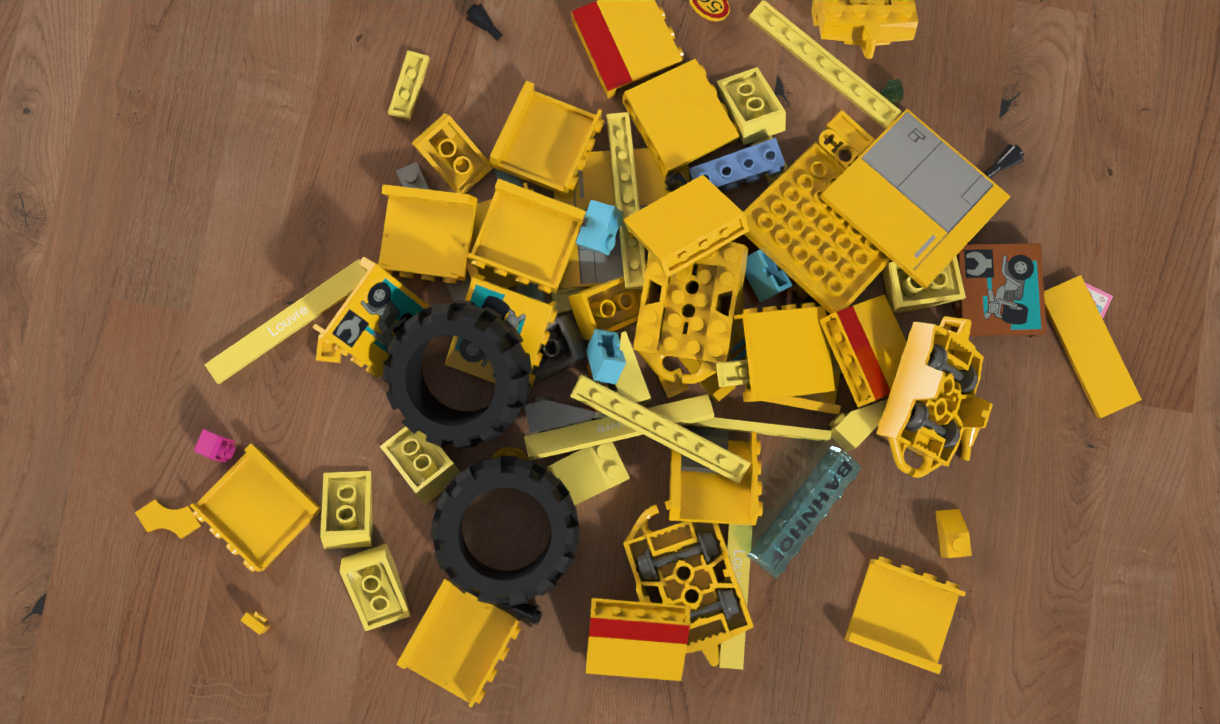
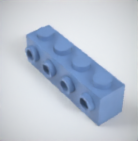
(742, 166)

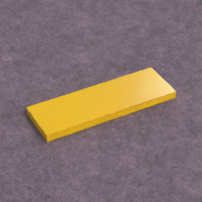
(1090, 347)

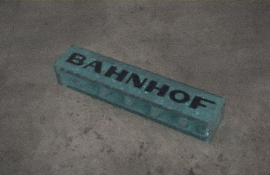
(804, 511)

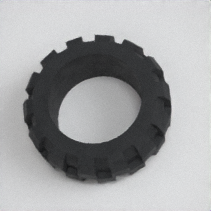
(418, 404)
(502, 585)

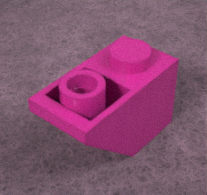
(215, 446)

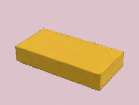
(850, 132)

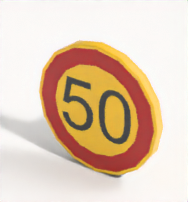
(711, 9)

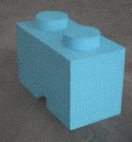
(601, 227)
(765, 276)
(605, 357)

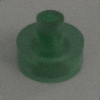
(893, 90)

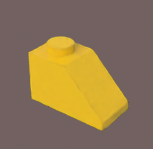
(952, 534)

